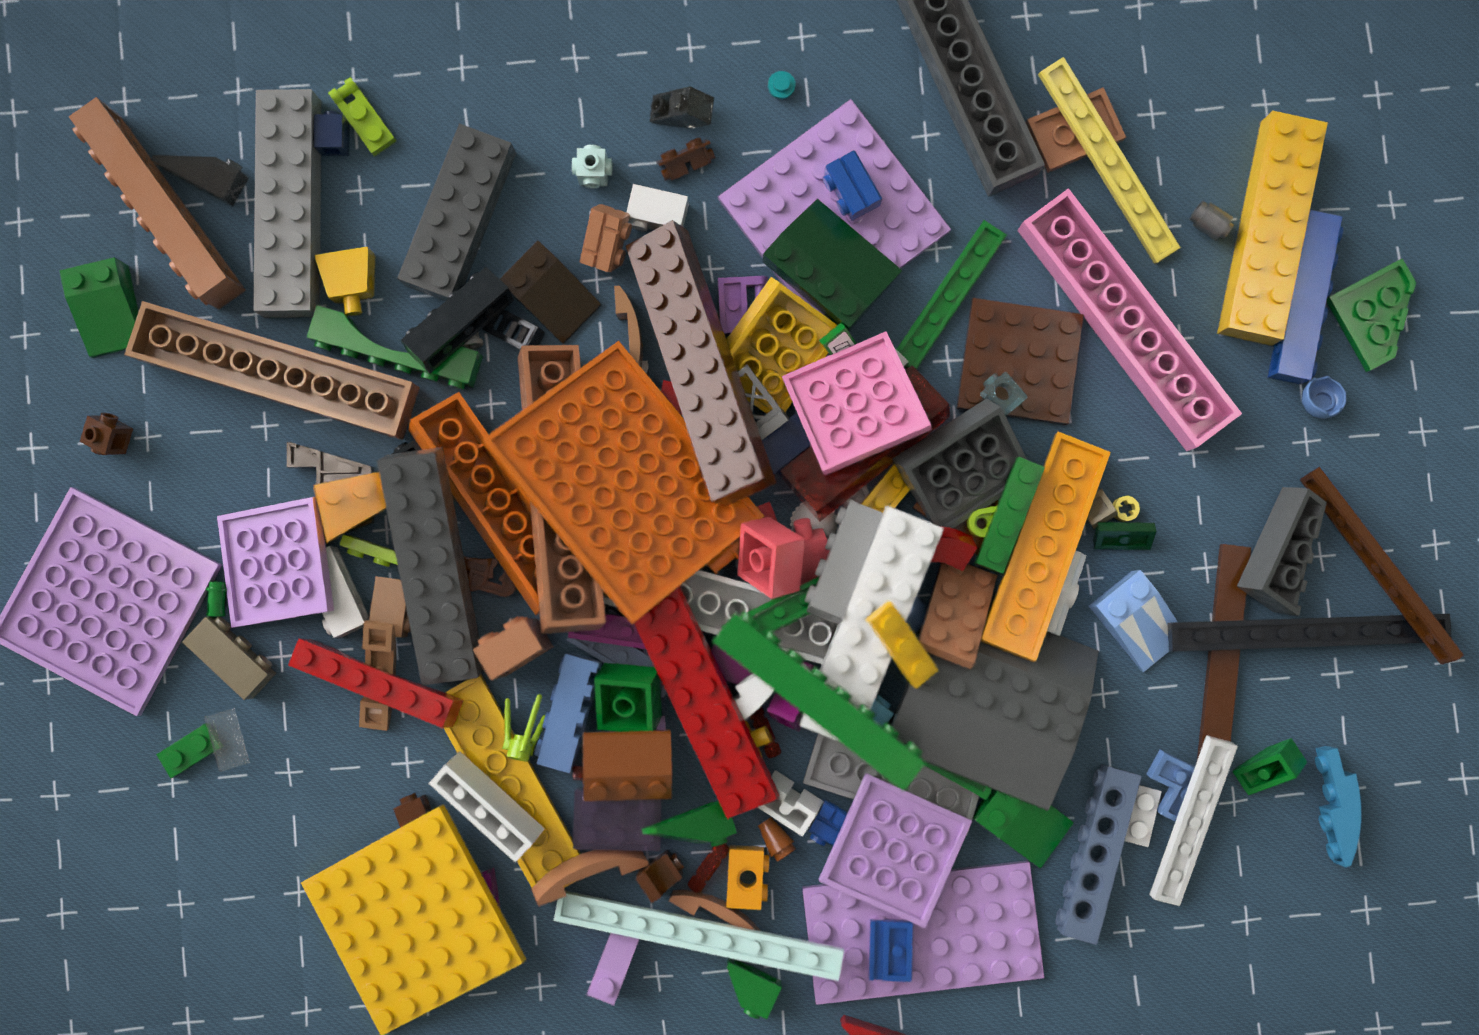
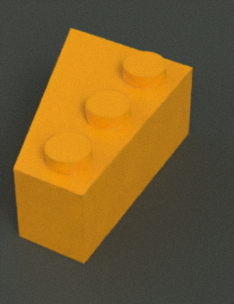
(348, 503)

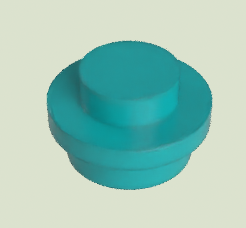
(781, 85)

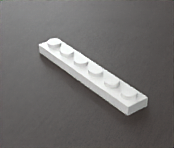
(1193, 820)

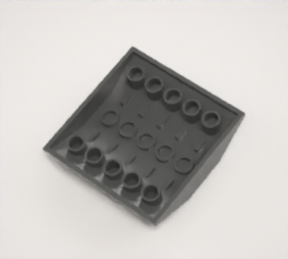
(1004, 718)

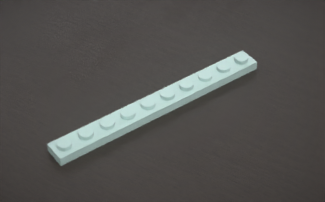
(700, 935)

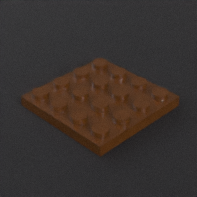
(1032, 346)

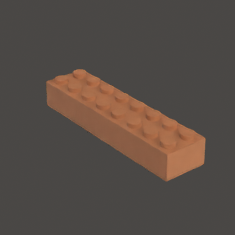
(156, 203)

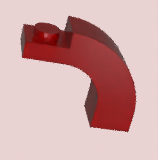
(954, 548)

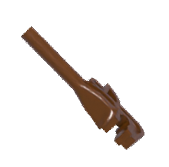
(479, 573)

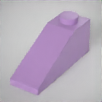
(612, 968)

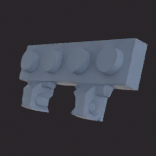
(615, 653)

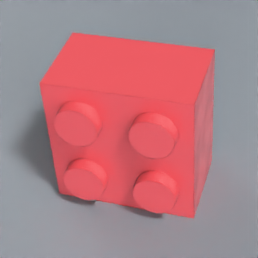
(770, 557)

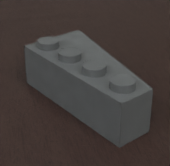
(1284, 550)

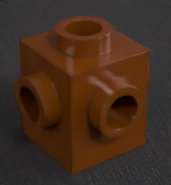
(106, 434)

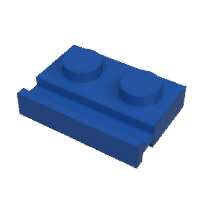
(890, 950)

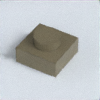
(1101, 509)

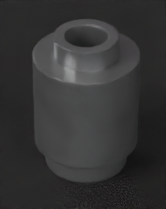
(1212, 220)

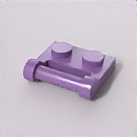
(734, 298)

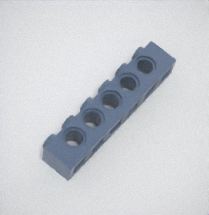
(1089, 924)

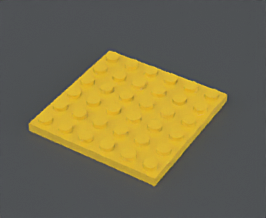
(413, 920)

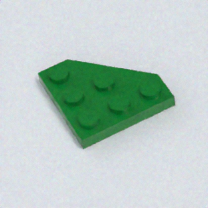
(1375, 313)

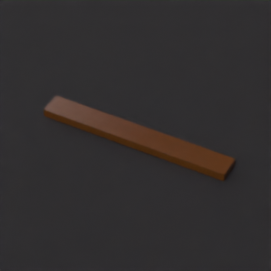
(1383, 568)
(1224, 664)

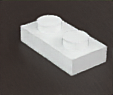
(1143, 816)

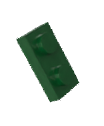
(1124, 536)

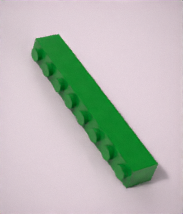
(819, 700)

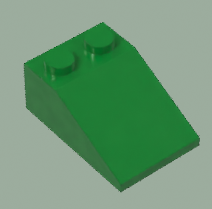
(101, 304)
(1022, 825)

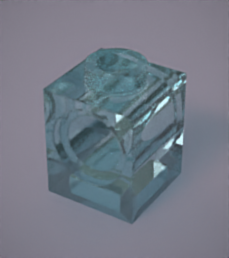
(1015, 393)

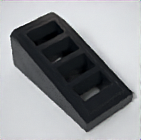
(528, 335)

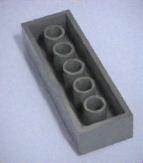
(457, 213)

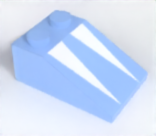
(1136, 618)

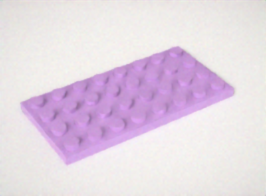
(975, 936)

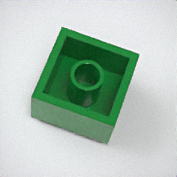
(627, 698)

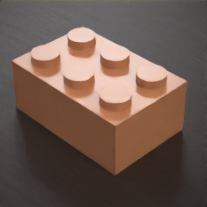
(513, 647)

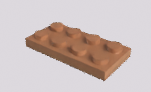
(957, 613)

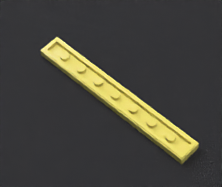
(1109, 160)

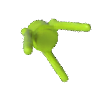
(522, 746)

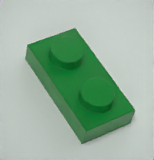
(186, 752)

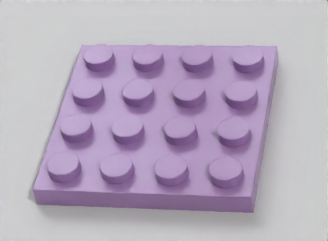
(275, 563)
(895, 850)

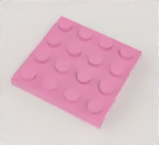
(856, 403)

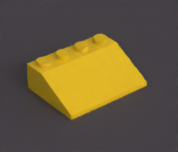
(775, 339)

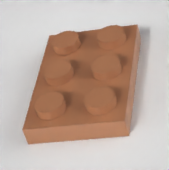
(1056, 139)

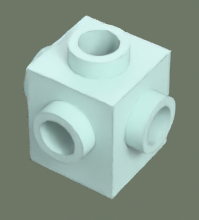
(594, 175)

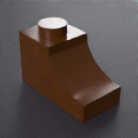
(660, 875)

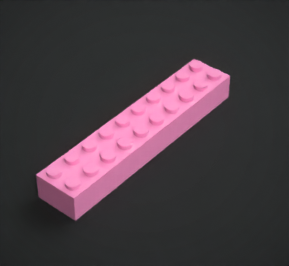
(1128, 321)

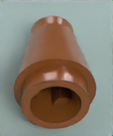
(776, 839)

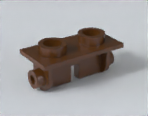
(694, 153)

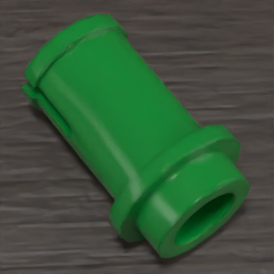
(216, 598)

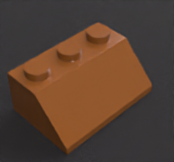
(627, 765)

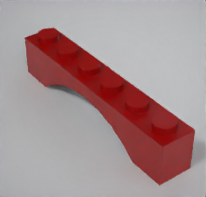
(396, 692)

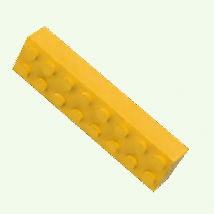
(1272, 228)

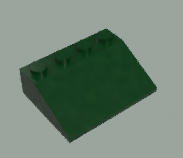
(831, 265)

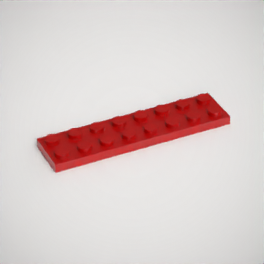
(705, 706)

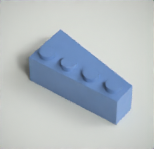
(569, 712)

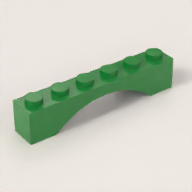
(337, 330)

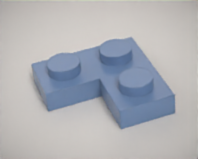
(1174, 774)

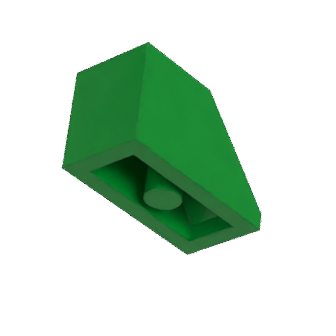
(1271, 767)
(753, 988)

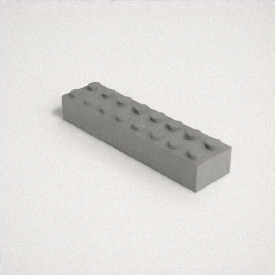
(286, 204)

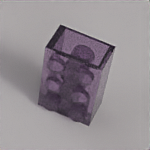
(615, 824)

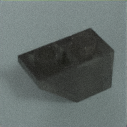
(682, 108)

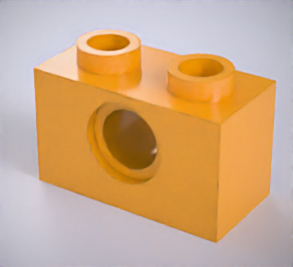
(739, 893)

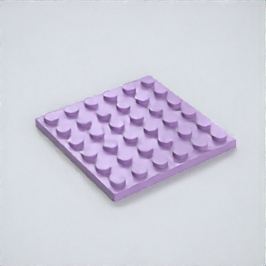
(793, 179)
(105, 601)

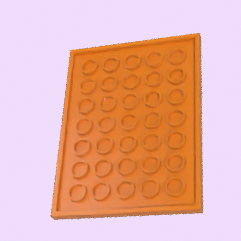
(619, 481)

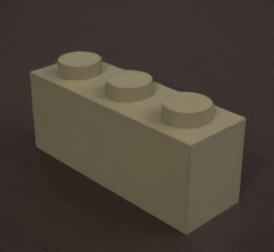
(230, 657)

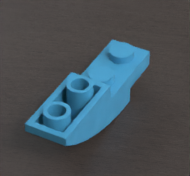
(1343, 815)

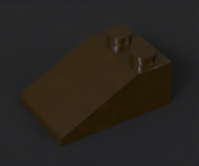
(550, 292)

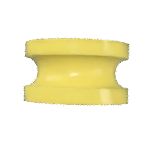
(1127, 500)

